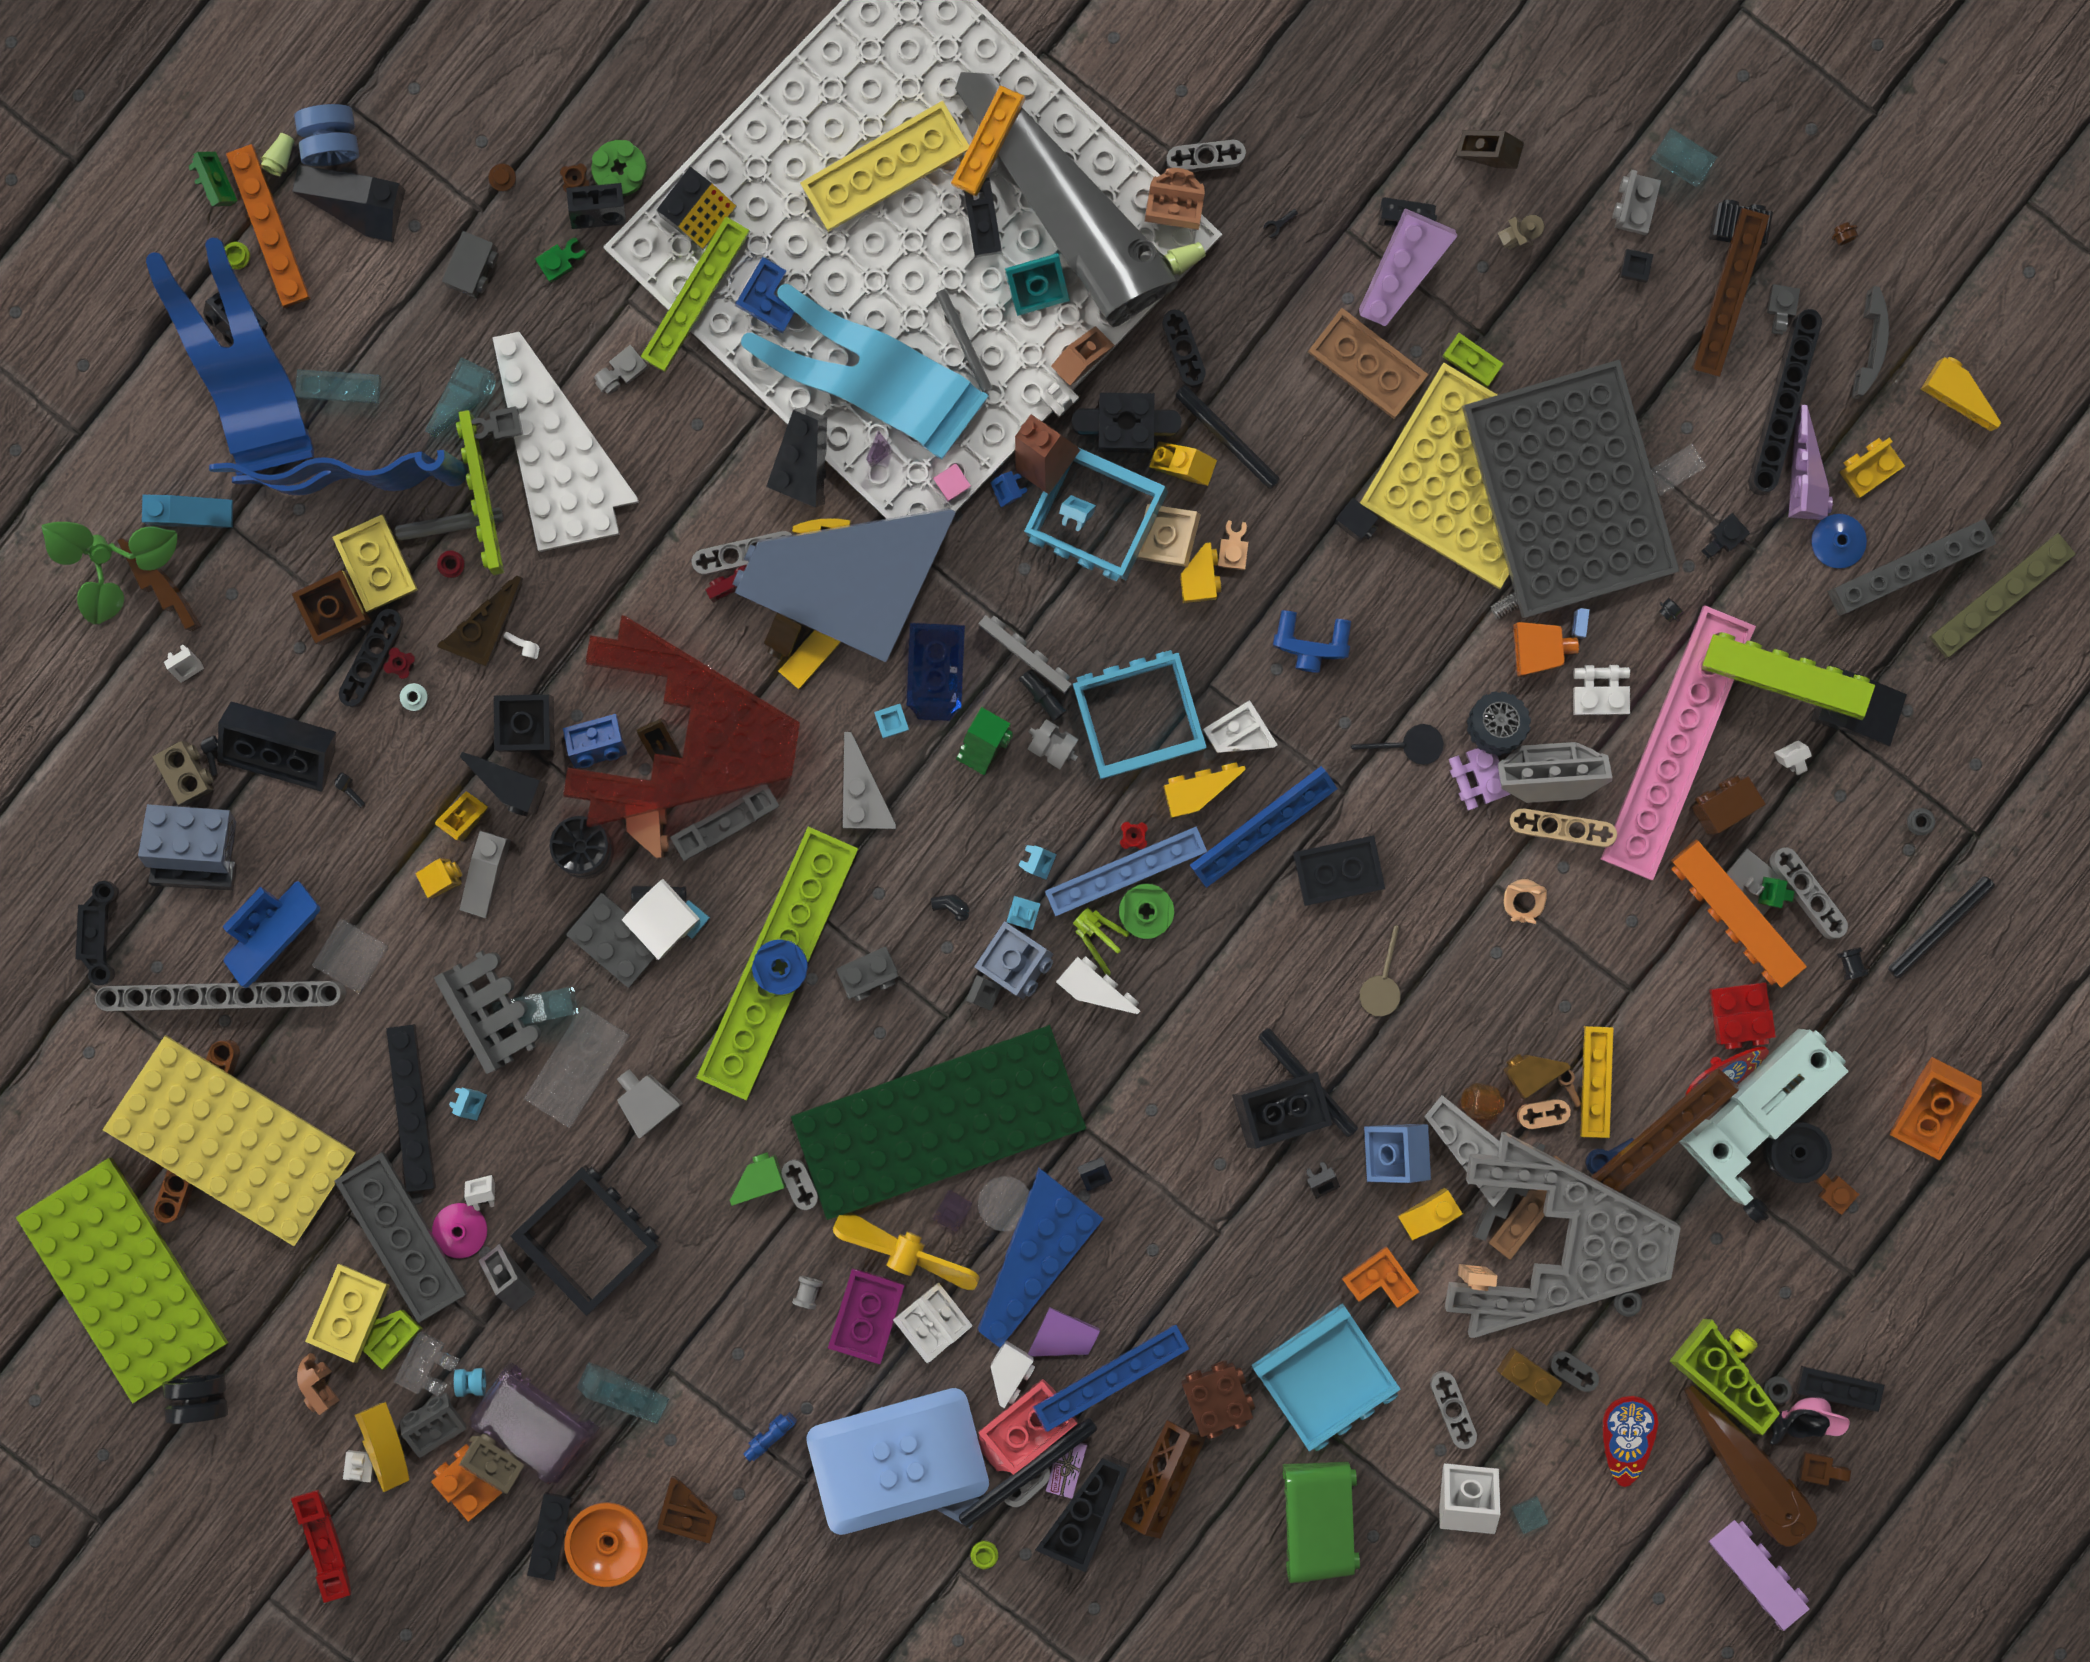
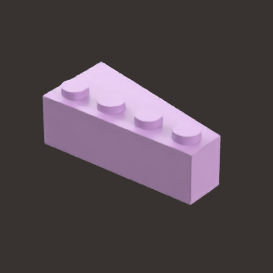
(1407, 260)

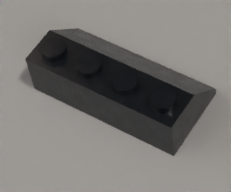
(275, 746)

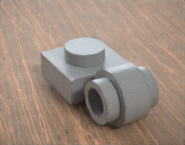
(626, 365)

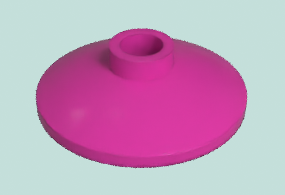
(473, 1227)

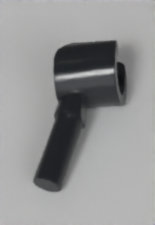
(1280, 222)
(208, 746)
(342, 783)

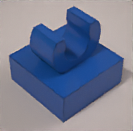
(1007, 488)

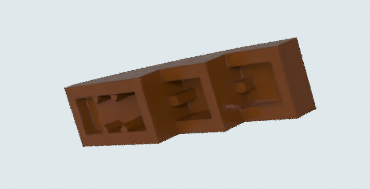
(165, 590)

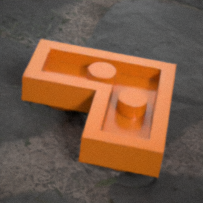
(1381, 1271)

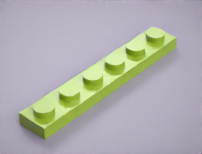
(695, 294)
(481, 504)

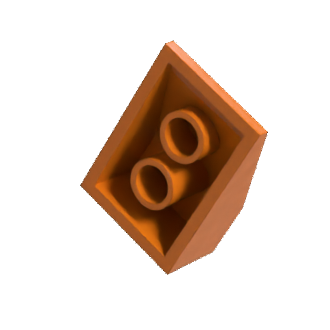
(1937, 1108)

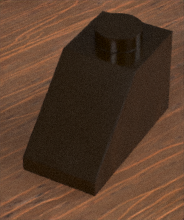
(1490, 148)
(783, 637)

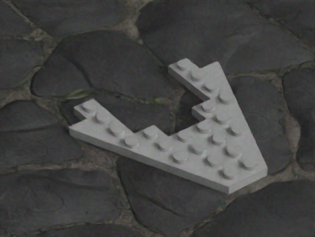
(1607, 1250)

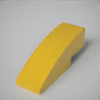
(383, 1446)

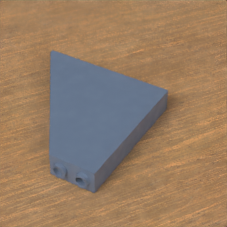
(847, 578)

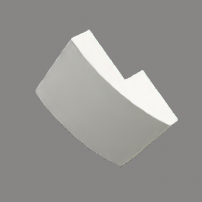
(660, 919)
(932, 1322)

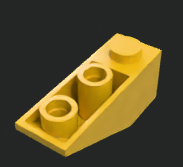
(1193, 794)

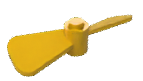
(903, 1252)

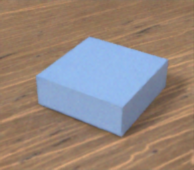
(1580, 623)

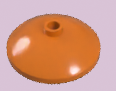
(603, 1563)

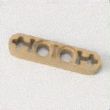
(1562, 832)

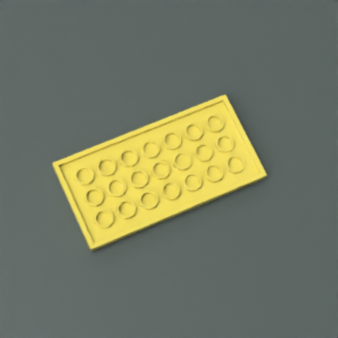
(229, 1140)

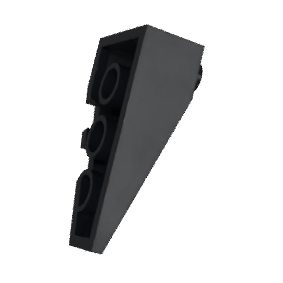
(356, 200)

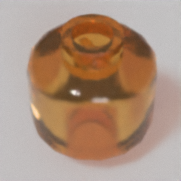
(1482, 1101)

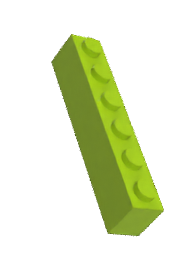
(1788, 676)

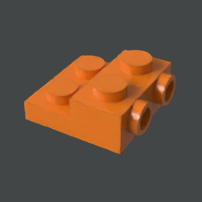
(463, 1488)

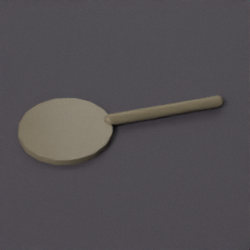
(1379, 993)

